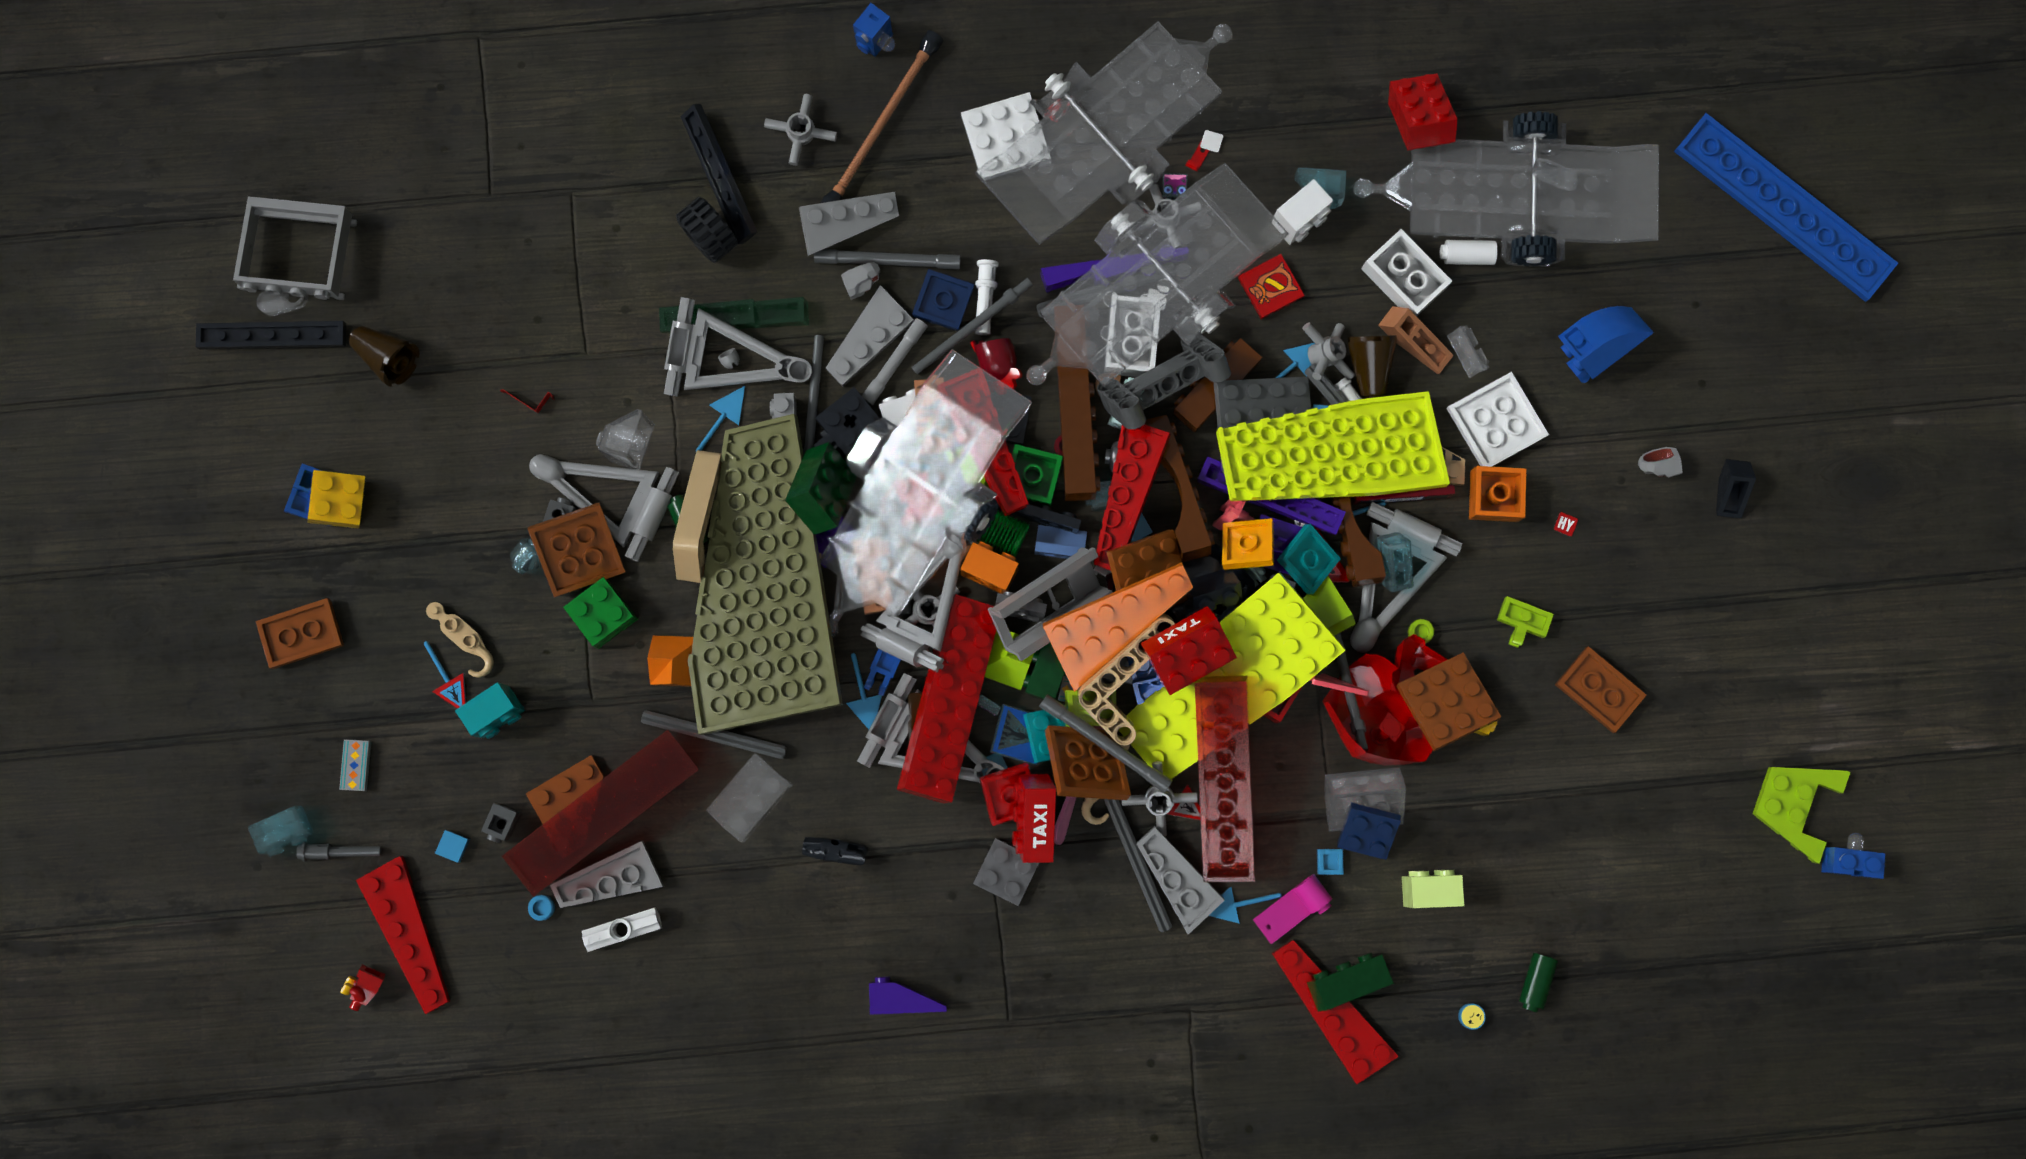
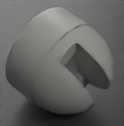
(728, 357)

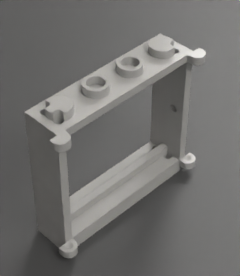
(295, 211)

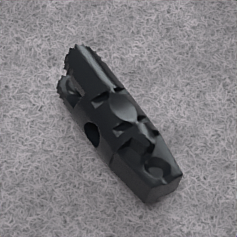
(835, 850)

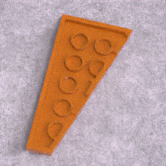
(1101, 629)

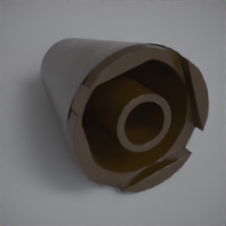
(386, 355)
(1372, 362)

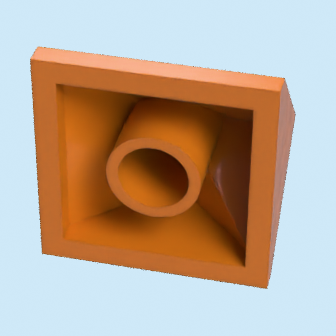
(669, 660)

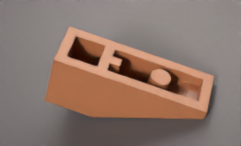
(1416, 338)

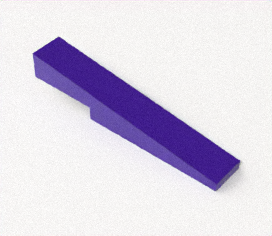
(1064, 275)
(1303, 510)

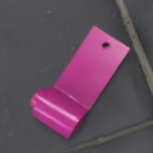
(1293, 908)

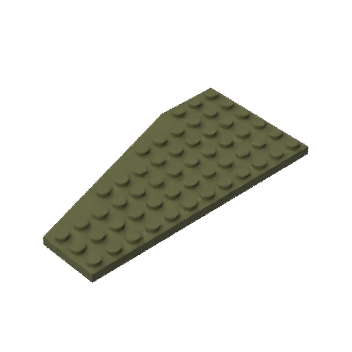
(762, 600)

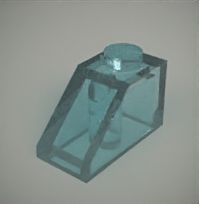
(1330, 180)

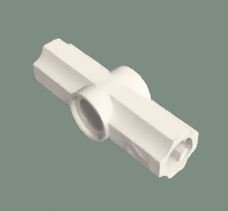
(606, 933)

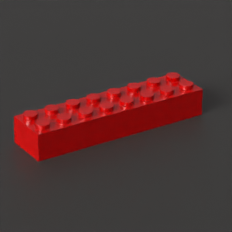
(949, 703)

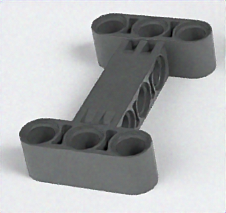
(1200, 360)

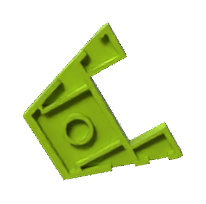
(1787, 801)

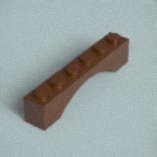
(1191, 533)
(1363, 559)

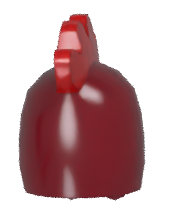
(998, 359)

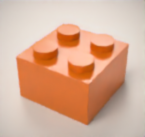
(1497, 494)
(989, 568)

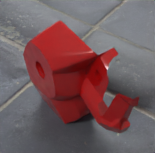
(1390, 726)

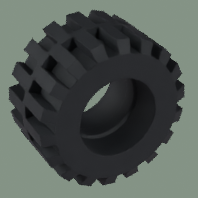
(706, 229)

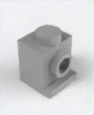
(783, 405)

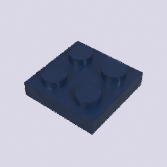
(943, 300)
(1369, 831)

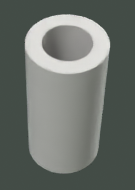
(1469, 252)

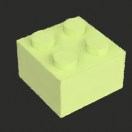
(1435, 890)

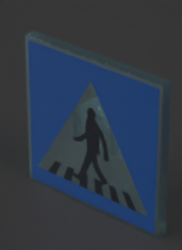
(1011, 736)

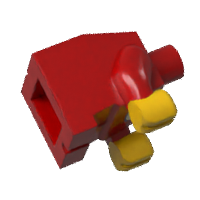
(364, 987)

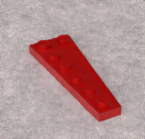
(1132, 478)
(398, 915)

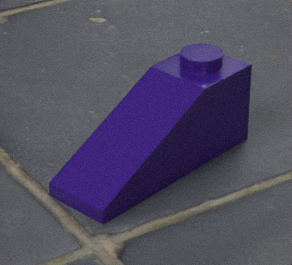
(897, 998)

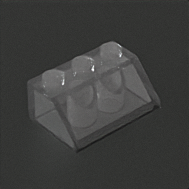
(626, 439)
(1372, 788)
(749, 798)

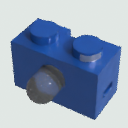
(874, 31)
(1853, 860)

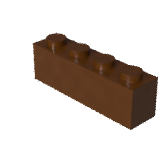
(1200, 402)

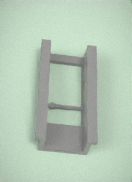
(1083, 586)

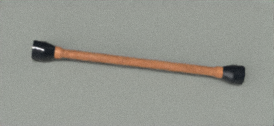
(929, 45)

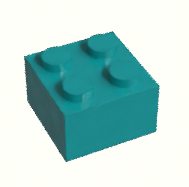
(490, 711)

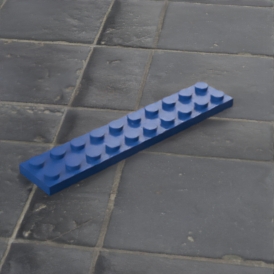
(1786, 207)

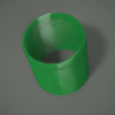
(1013, 522)

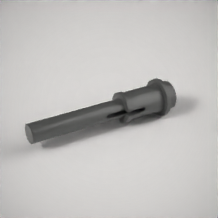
(325, 851)

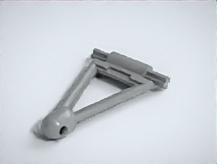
(687, 351)
(645, 508)
(1423, 540)
(909, 641)
(891, 730)

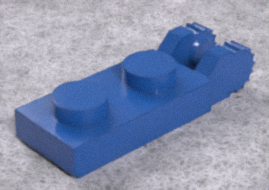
(885, 665)

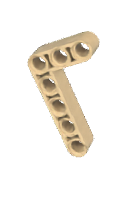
(694, 517)
(1121, 674)

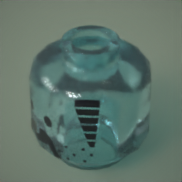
(525, 557)

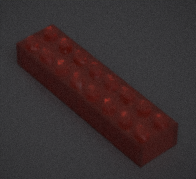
(1225, 779)
(600, 813)

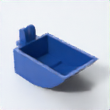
(1602, 340)

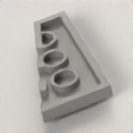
(841, 219)
(873, 331)
(611, 877)
(1179, 880)

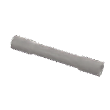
(878, 384)

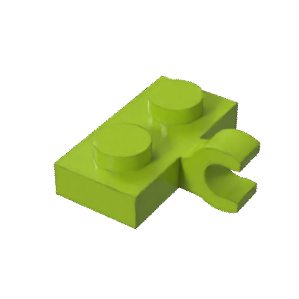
(1524, 619)

